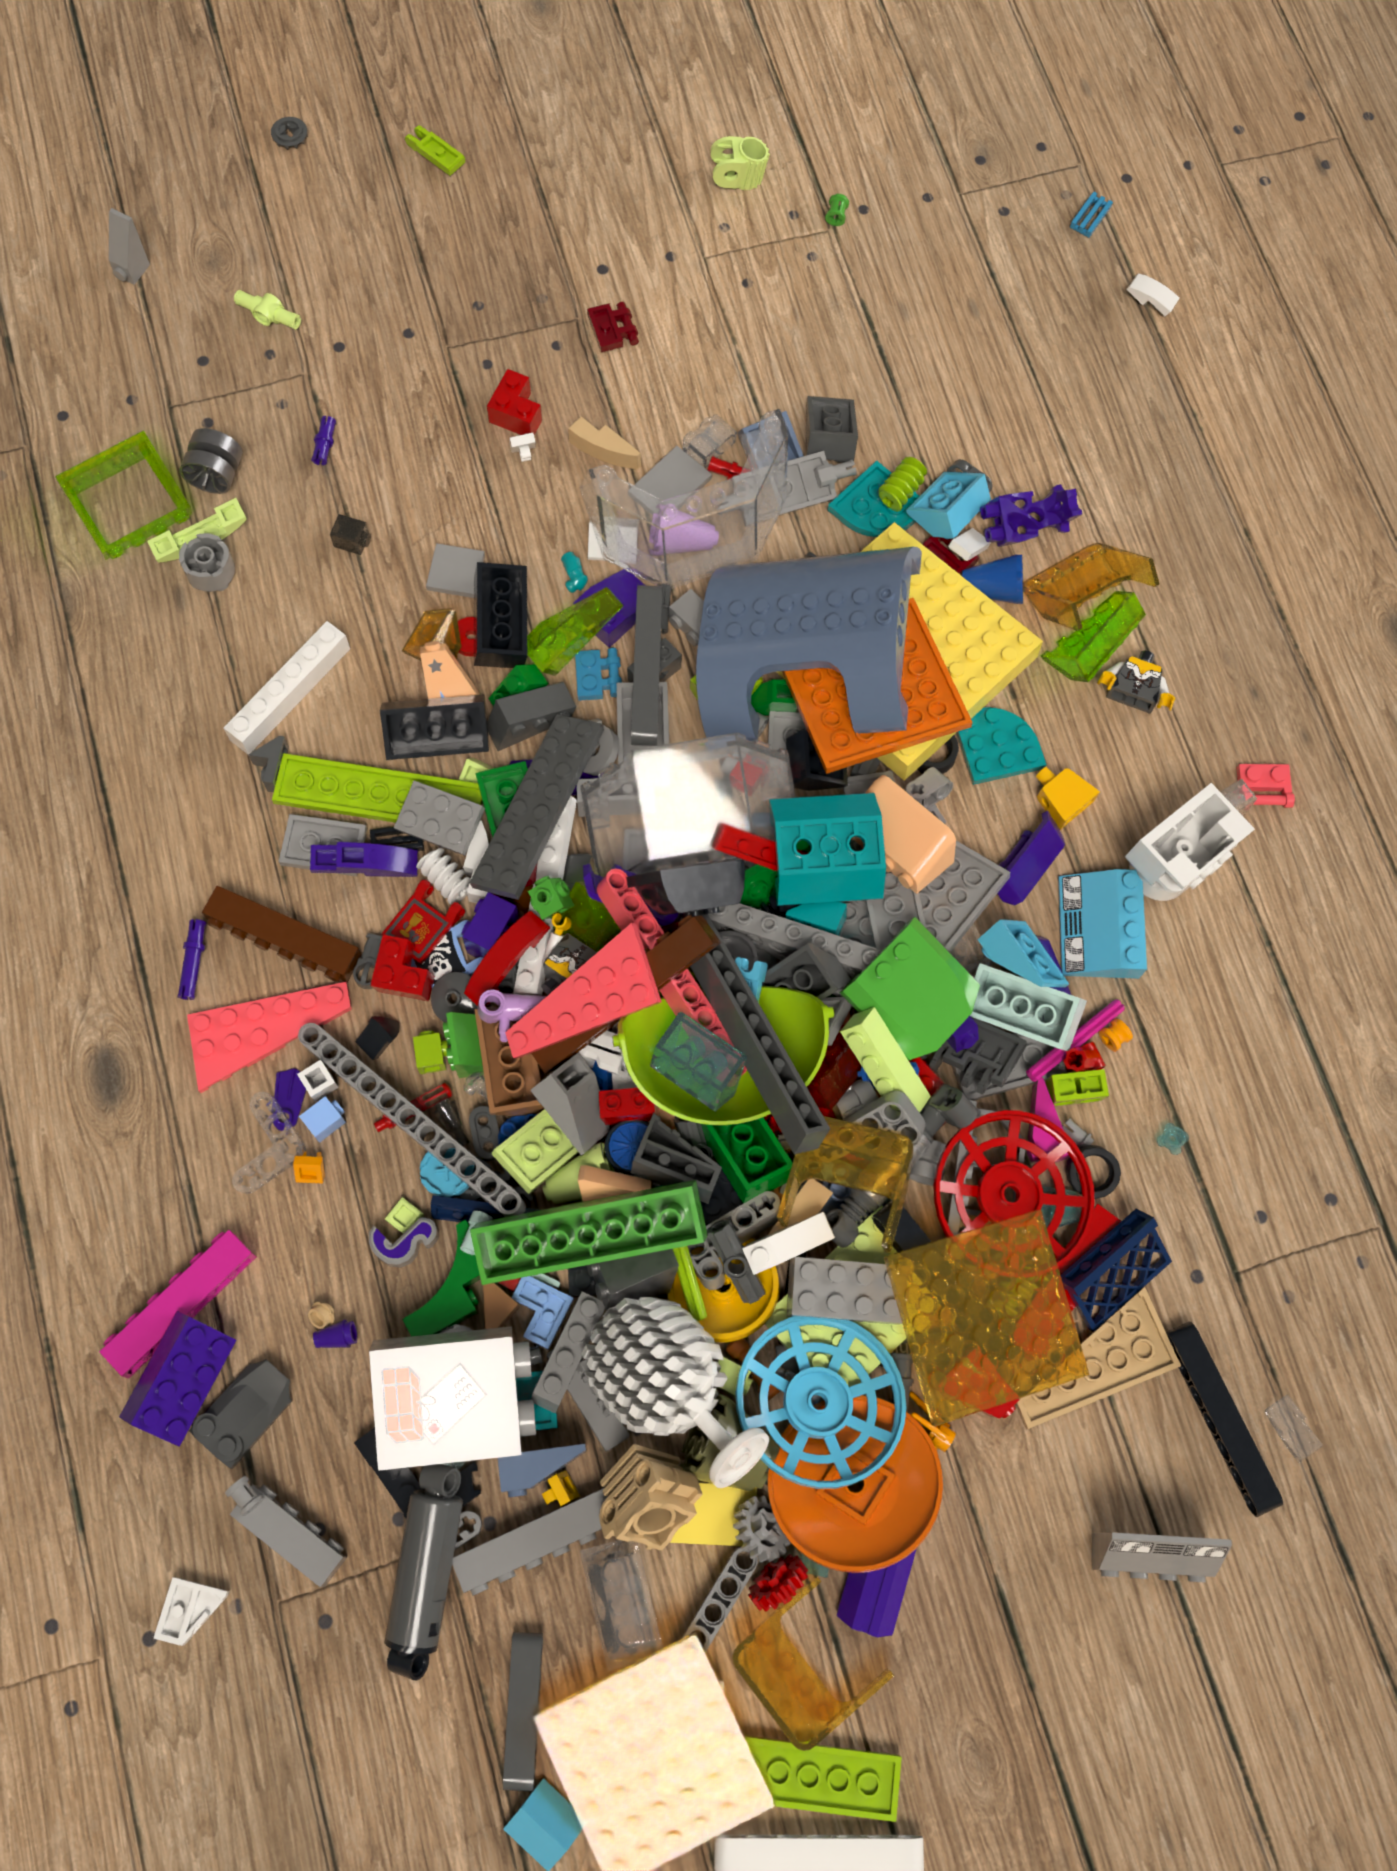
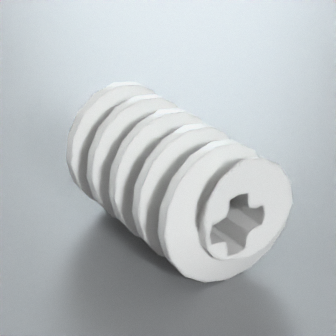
(443, 875)

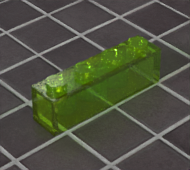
(1091, 647)

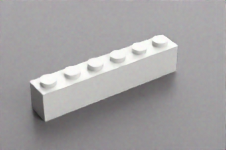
(287, 688)

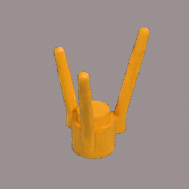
(940, 1435)

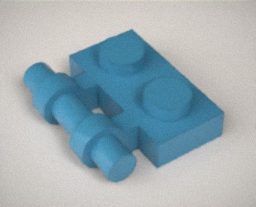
(589, 674)

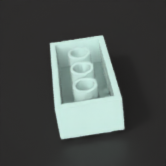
(1027, 1008)

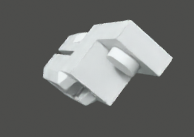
(605, 1060)

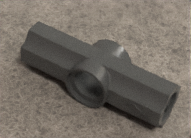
(730, 1248)

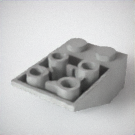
(573, 1102)

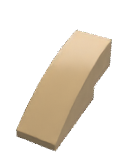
(603, 444)

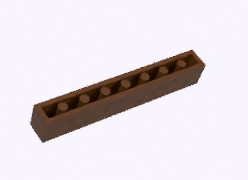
(667, 961)

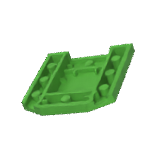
(915, 990)

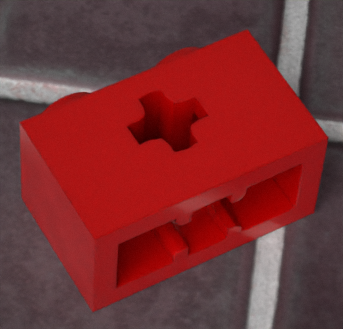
(625, 1105)

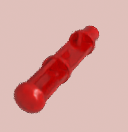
(418, 1102)

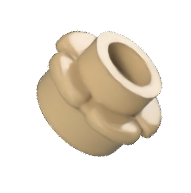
(321, 1315)

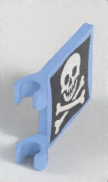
(448, 956)

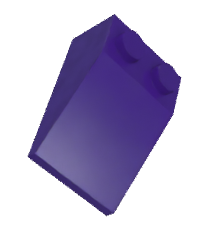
(625, 589)

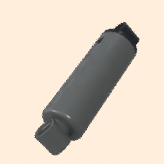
(423, 1571)

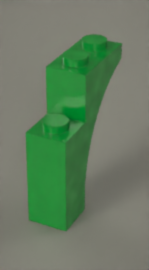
(452, 1302)

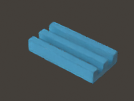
(1099, 202)

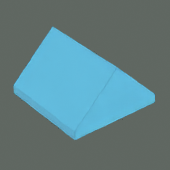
(545, 1825)

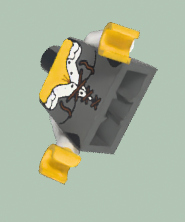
(1138, 683)
(562, 955)

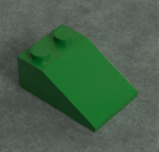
(498, 789)

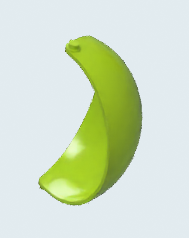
(795, 1016)

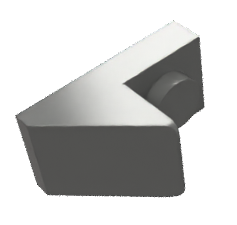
(270, 757)

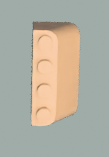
(914, 839)

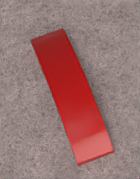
(505, 954)

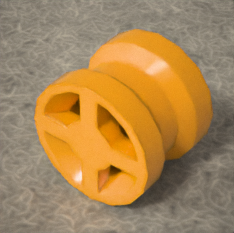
(1115, 1035)

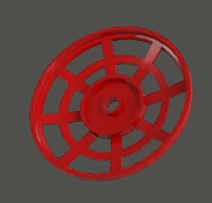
(1018, 1177)

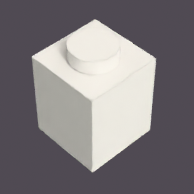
(317, 1080)

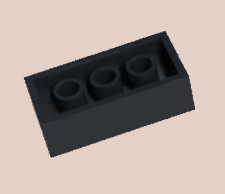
(500, 615)
(434, 727)

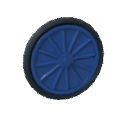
(623, 1143)

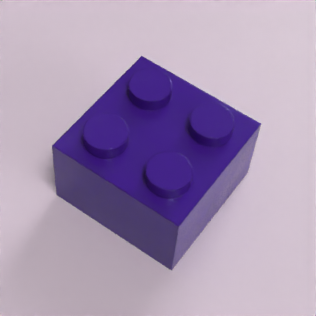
(490, 922)

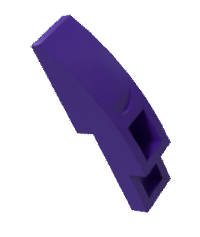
(364, 858)

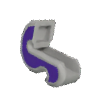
(407, 1246)

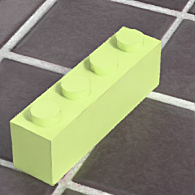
(883, 1057)

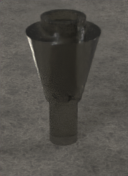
(449, 1116)

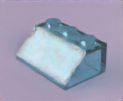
(699, 1062)

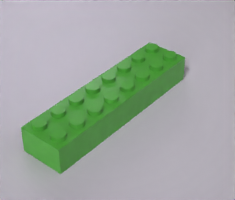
(589, 1232)

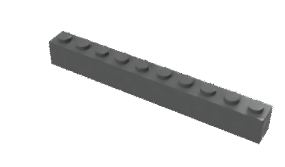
(766, 1057)

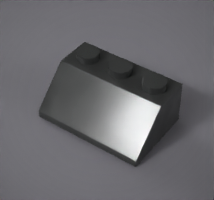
(808, 971)

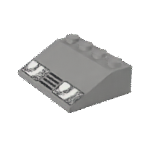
(1159, 1555)

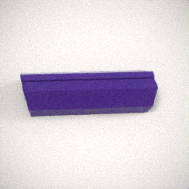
(874, 1598)

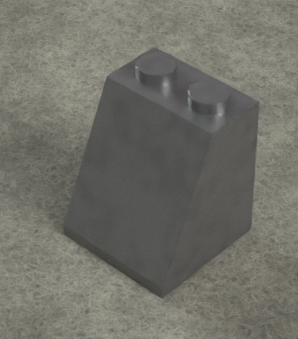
(634, 1277)

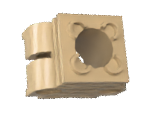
(647, 1498)

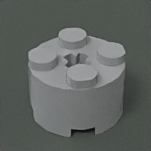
(207, 563)

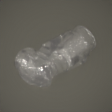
(476, 1083)

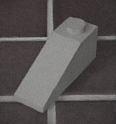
(125, 248)

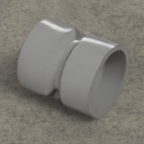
(924, 1169)

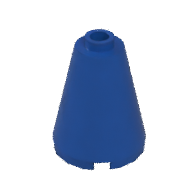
(999, 579)

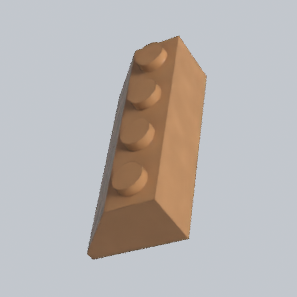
(507, 1078)

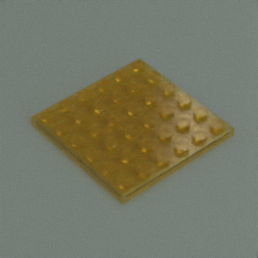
(986, 1317)
(654, 1759)

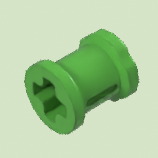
(837, 210)

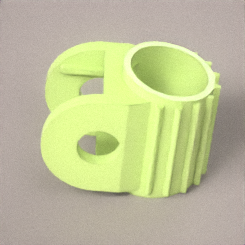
(748, 160)

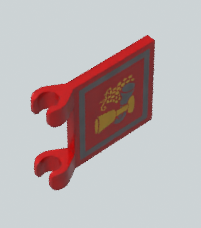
(422, 923)

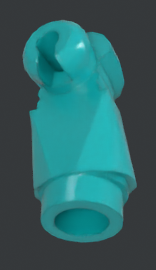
(574, 569)

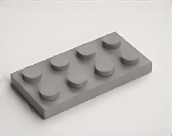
(1018, 1078)

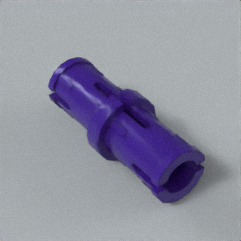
(323, 440)

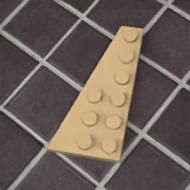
(1117, 1355)

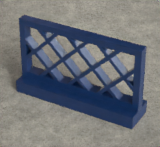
(1107, 1255)

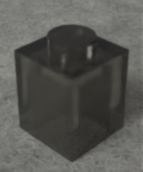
(350, 534)

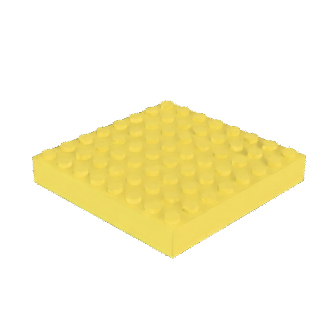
(973, 634)

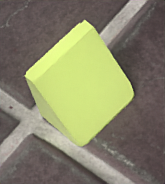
(471, 767)

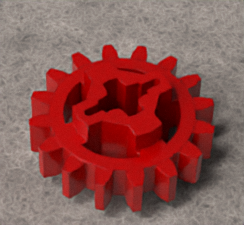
(778, 1582)

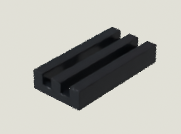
(395, 840)

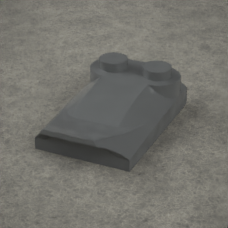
(243, 1412)

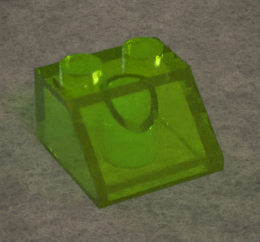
(589, 919)

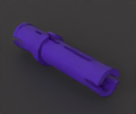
(190, 968)

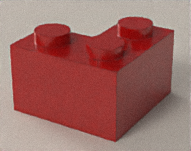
(511, 407)
(394, 971)

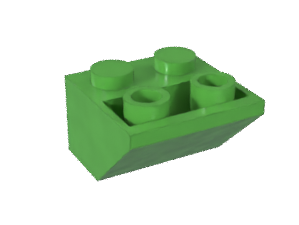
(465, 1048)

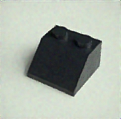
(807, 768)

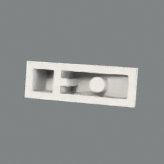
(788, 1243)

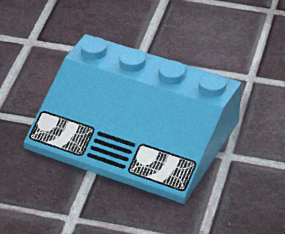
(1102, 924)

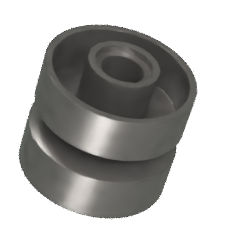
(211, 461)

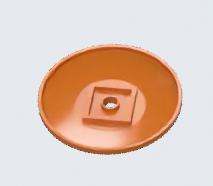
(865, 1527)

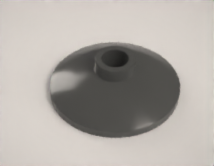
(442, 990)

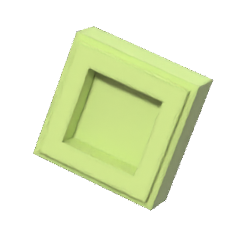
(403, 1215)

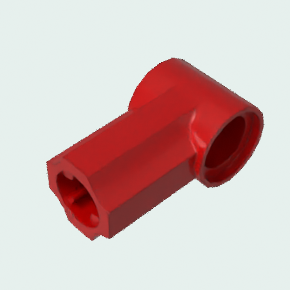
(1084, 1058)

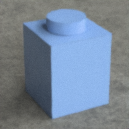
(323, 1118)

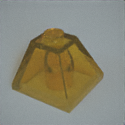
(438, 626)

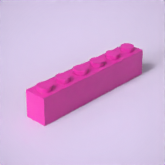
(186, 1293)

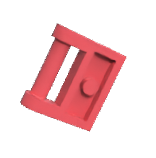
(1268, 778)

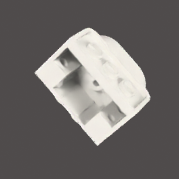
(1188, 845)

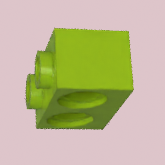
(1077, 1087)

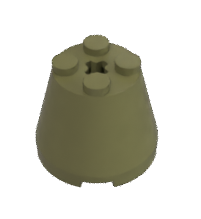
(702, 1451)

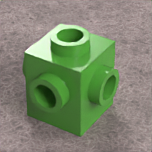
(550, 897)

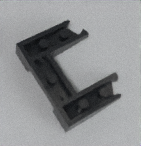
(403, 1482)

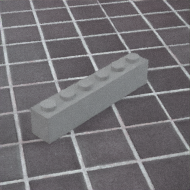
(529, 1544)

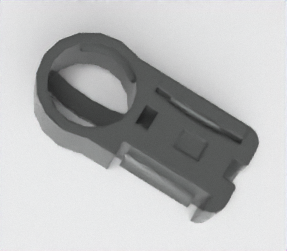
(368, 960)

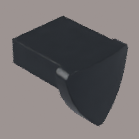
(378, 1035)

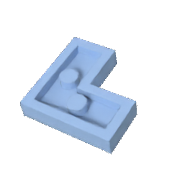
(549, 1308)

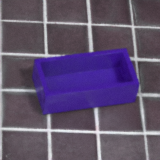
(177, 1379)

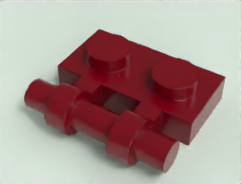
(606, 329)

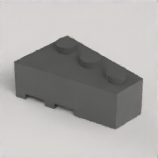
(528, 714)
(671, 1160)

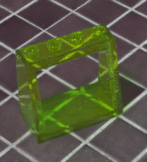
(108, 464)

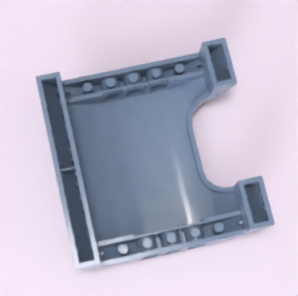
(807, 615)

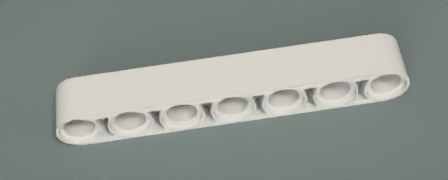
(818, 1852)

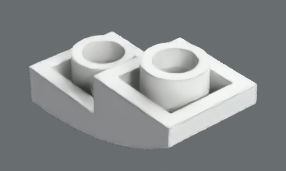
(1147, 289)

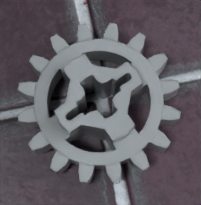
(760, 1530)

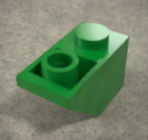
(519, 680)
(773, 696)

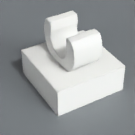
(523, 444)

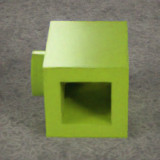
(430, 1052)

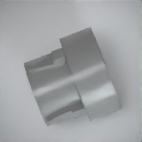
(855, 1098)

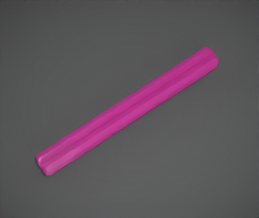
(1082, 1034)

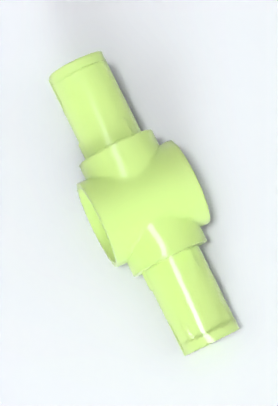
(267, 309)

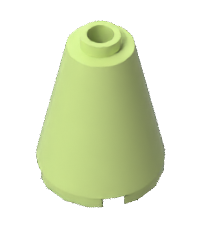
(564, 1185)

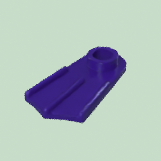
(289, 1095)

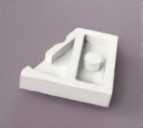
(186, 1610)

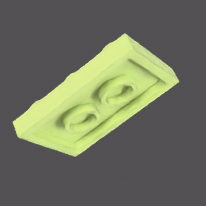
(535, 1151)

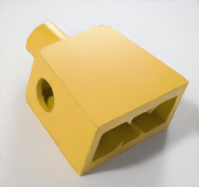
(1065, 795)

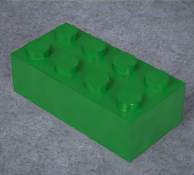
(749, 1156)

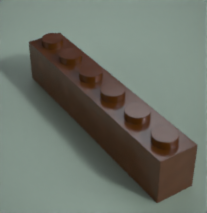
(281, 934)

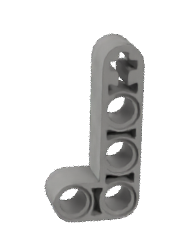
(890, 1119)
(709, 1257)

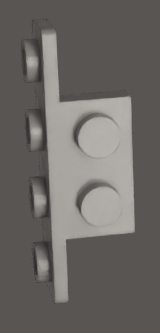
(600, 1419)

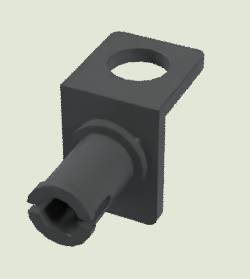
(574, 868)

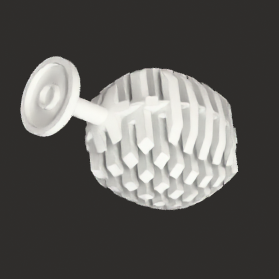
(664, 1378)

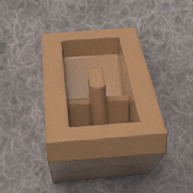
(497, 1306)

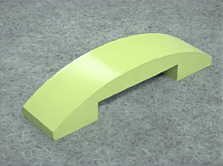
(223, 523)

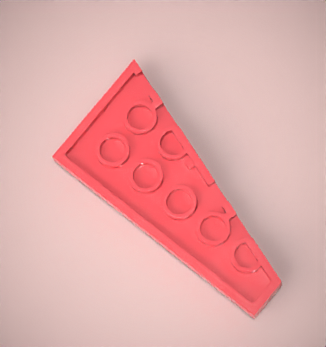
(599, 992)
(250, 1031)

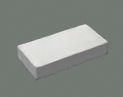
(969, 544)

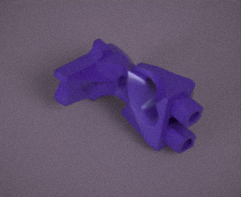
(1009, 517)

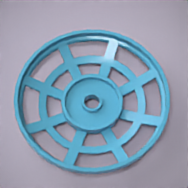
(834, 1391)

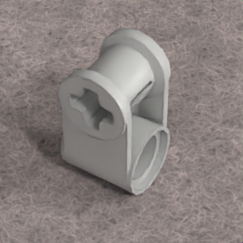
(930, 787)

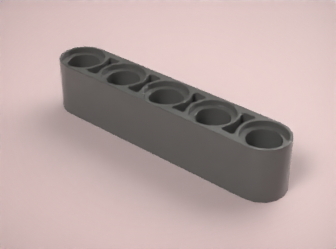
(522, 1705)

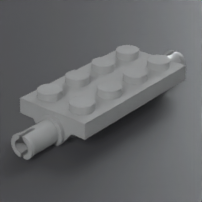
(812, 481)

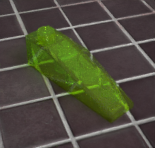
(564, 634)

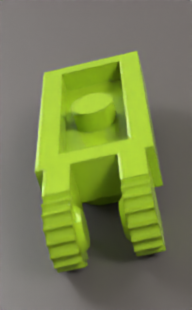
(435, 150)

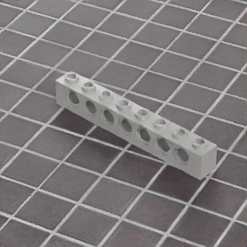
(787, 936)

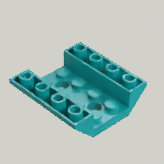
(831, 867)

